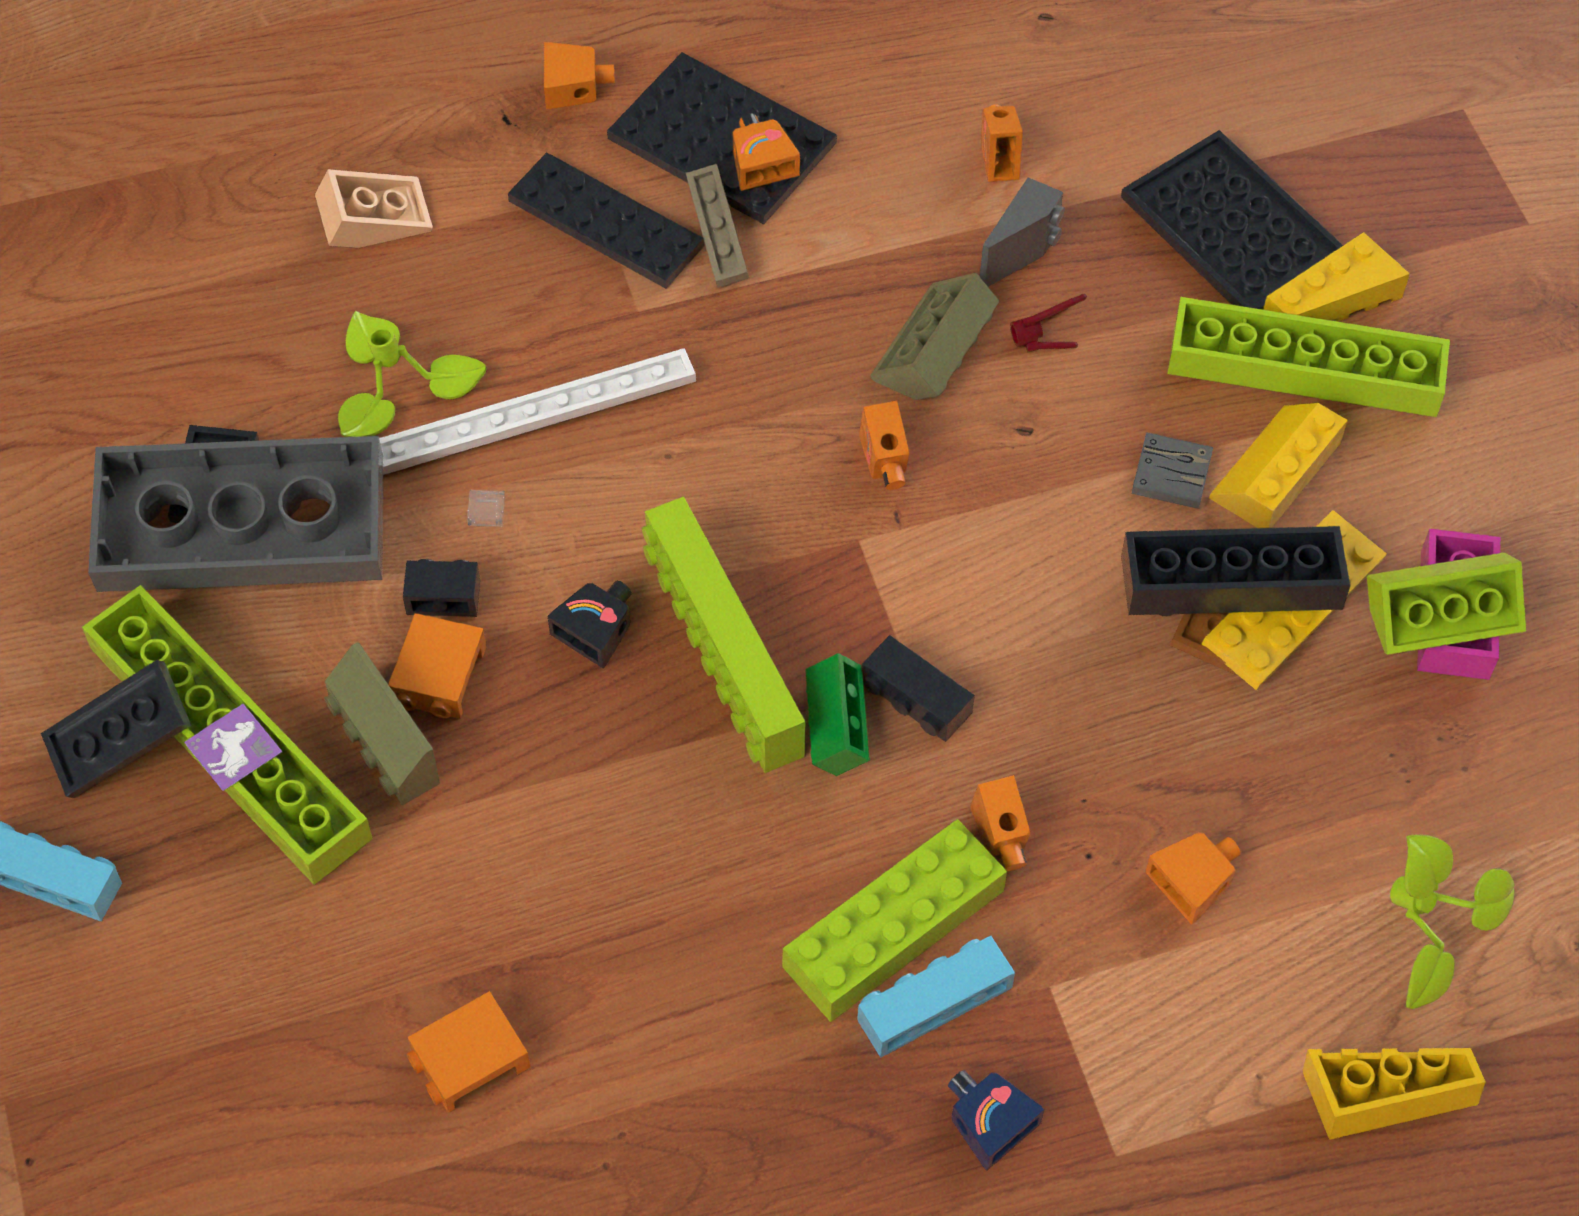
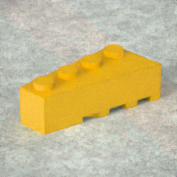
(1342, 283)

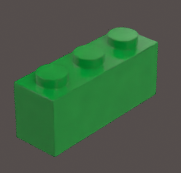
(837, 715)

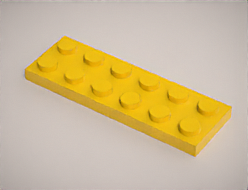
(1262, 641)

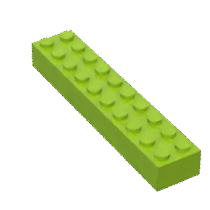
(285, 795)

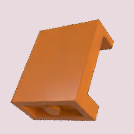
(436, 665)
(466, 1050)

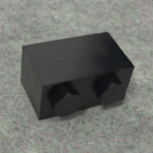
(441, 588)

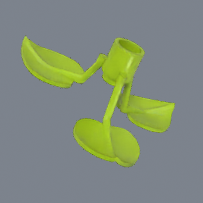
(378, 340)
(1426, 866)

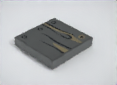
(1172, 470)

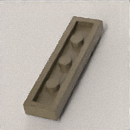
(717, 225)

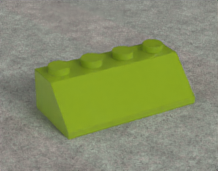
(1447, 602)

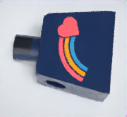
(992, 1115)

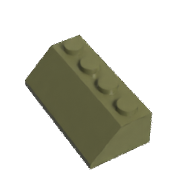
(936, 337)
(381, 726)

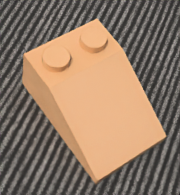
(370, 208)

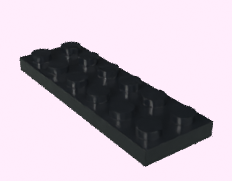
(606, 220)

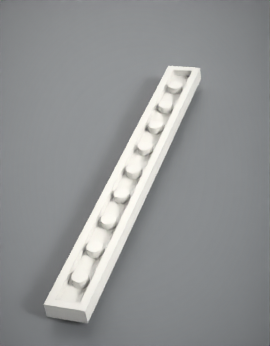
(536, 410)

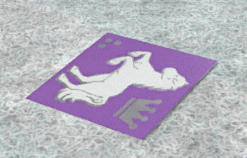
(233, 747)

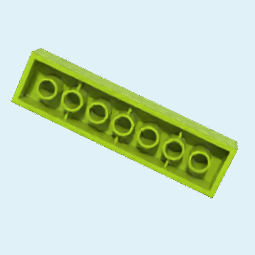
(1309, 357)
(724, 636)

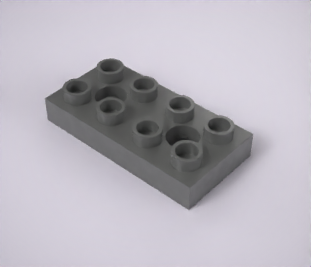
(237, 513)

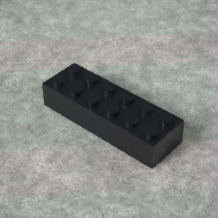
(1234, 570)

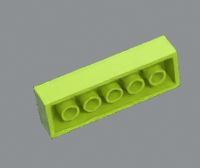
(893, 920)

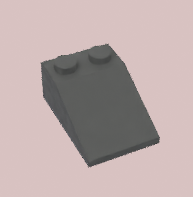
(1023, 231)

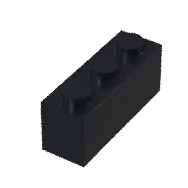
(917, 688)

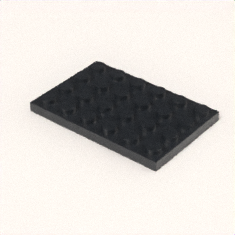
(689, 124)
(1230, 220)

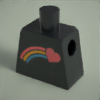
(593, 621)

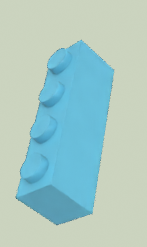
(57, 873)
(935, 995)

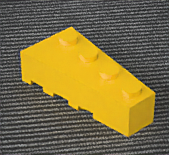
(1389, 1087)

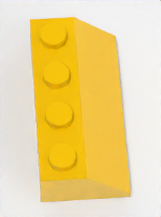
(1280, 463)

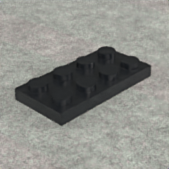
(115, 729)

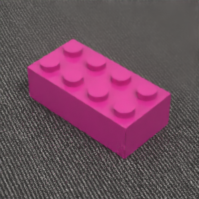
(1466, 658)

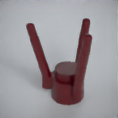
(1028, 330)

